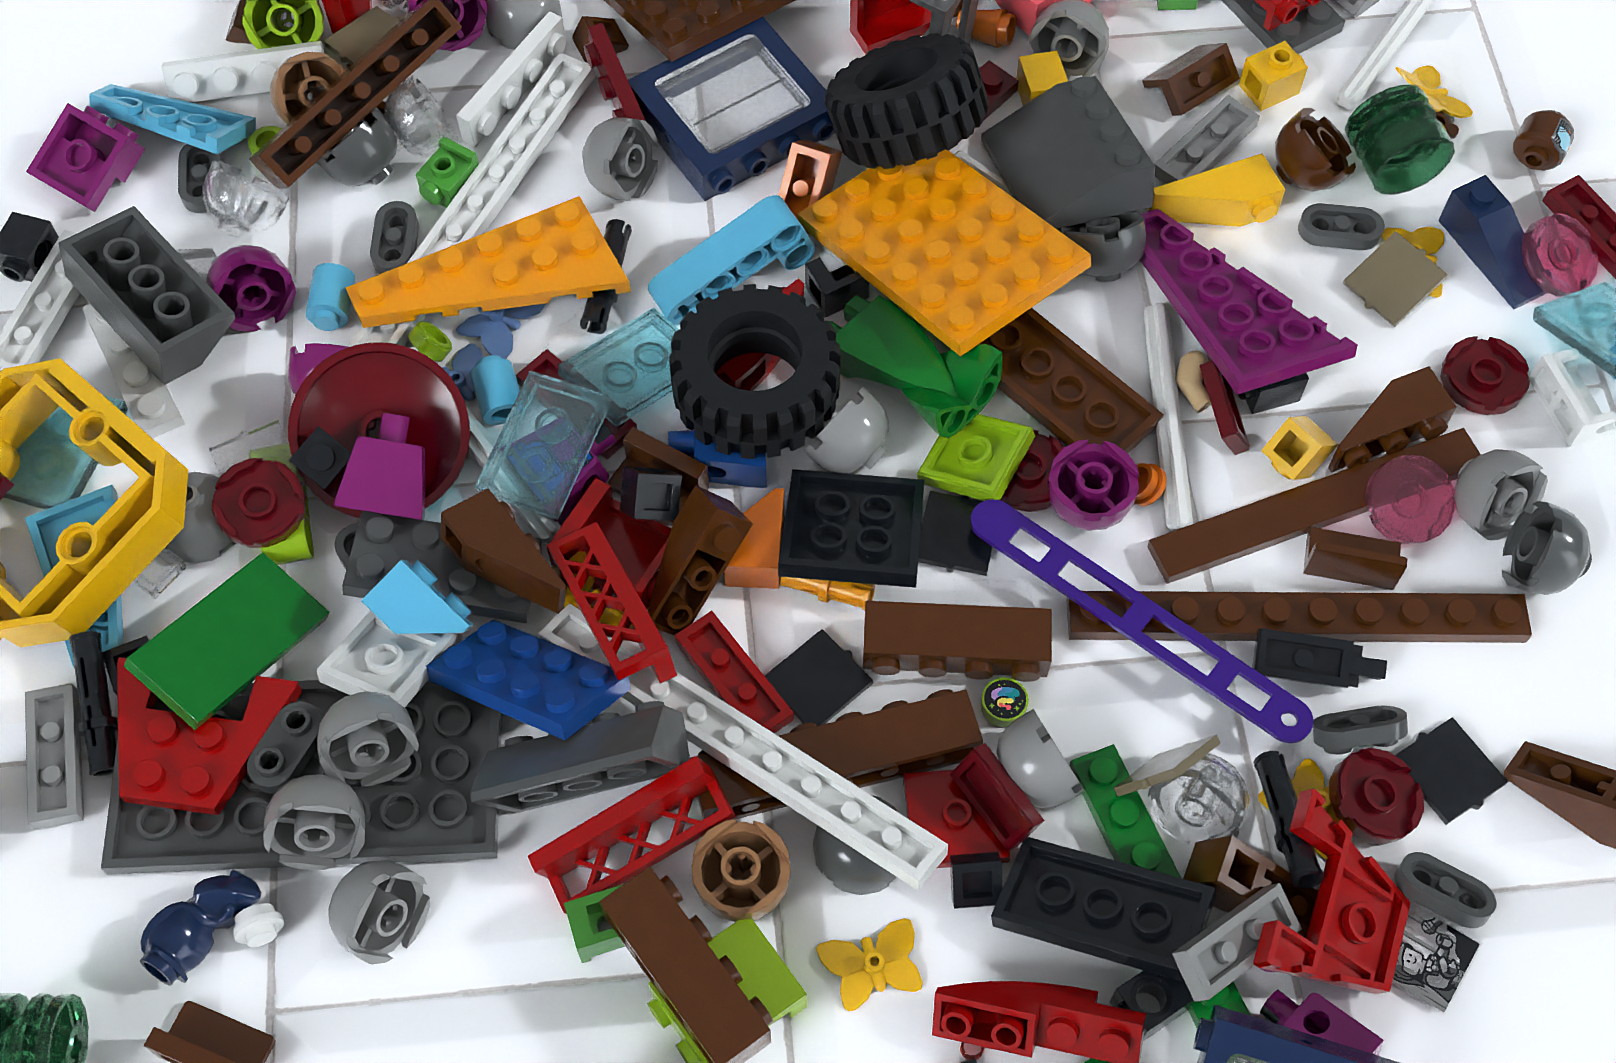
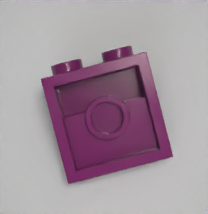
(85, 155)

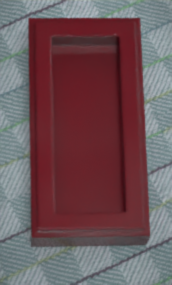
(1225, 408)
(996, 797)

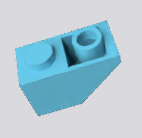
(412, 605)

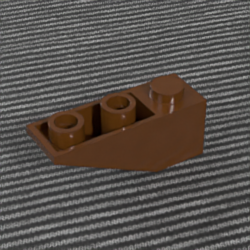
(1403, 412)
(494, 547)
(695, 558)

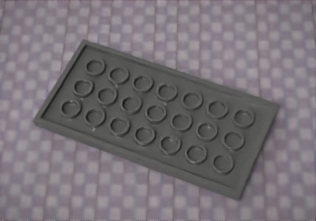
(407, 819)

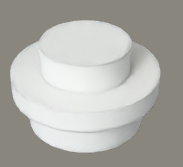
(257, 925)

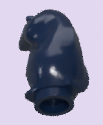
(182, 932)

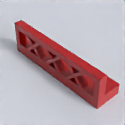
(616, 594)
(626, 818)

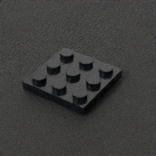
(852, 528)

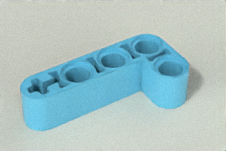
(731, 257)

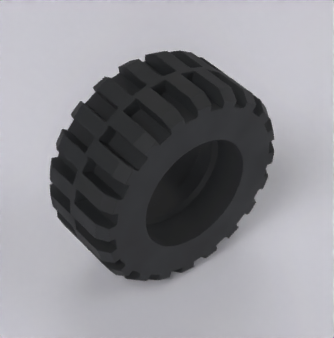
(907, 101)
(755, 323)

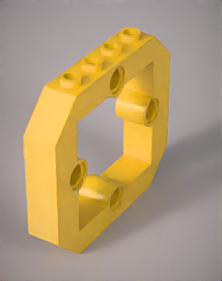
(96, 558)

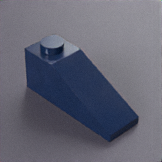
(1491, 237)

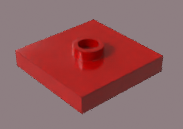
(944, 810)

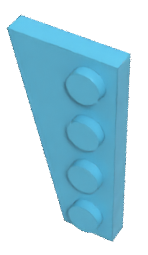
(174, 118)
(46, 528)

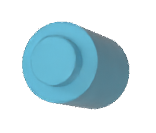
(328, 300)
(494, 388)

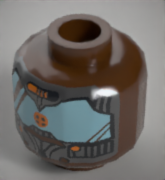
(1543, 140)

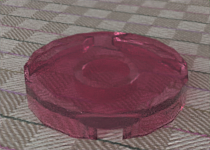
(1559, 255)
(1410, 499)

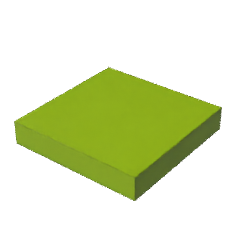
(978, 458)

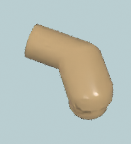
(1190, 380)

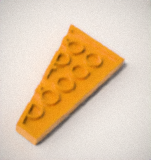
(504, 268)

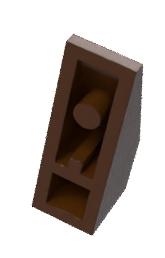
(1569, 787)
(1241, 872)

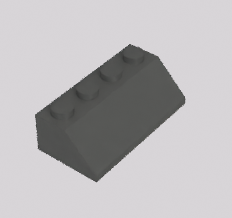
(146, 293)
(592, 760)

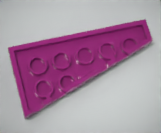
(1234, 313)

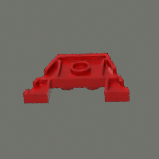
(186, 768)
(1355, 916)

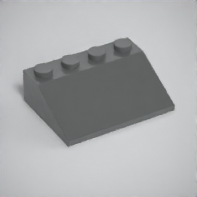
(1072, 156)

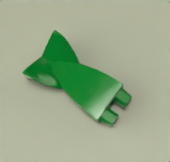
(894, 351)

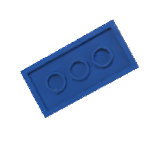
(528, 678)

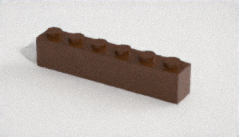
(355, 93)
(866, 748)

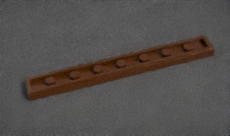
(1291, 512)

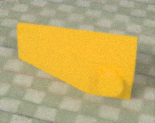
(1224, 195)

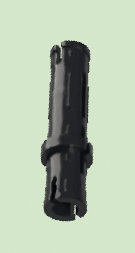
(599, 306)
(96, 711)
(1282, 802)

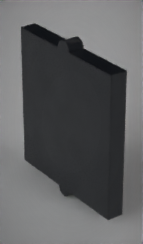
(948, 535)
(819, 679)
(1451, 770)

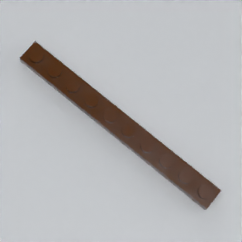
(1321, 614)

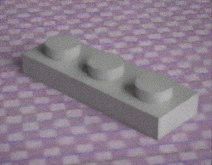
(1207, 141)
(53, 756)
(1230, 944)

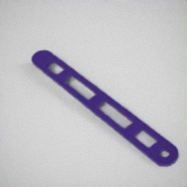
(999, 523)

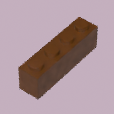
(957, 640)
(686, 970)

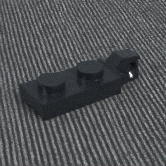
(1313, 659)

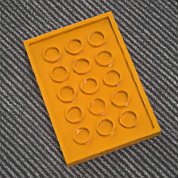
(945, 246)

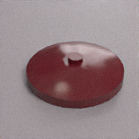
(369, 379)

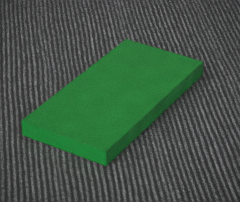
(226, 640)

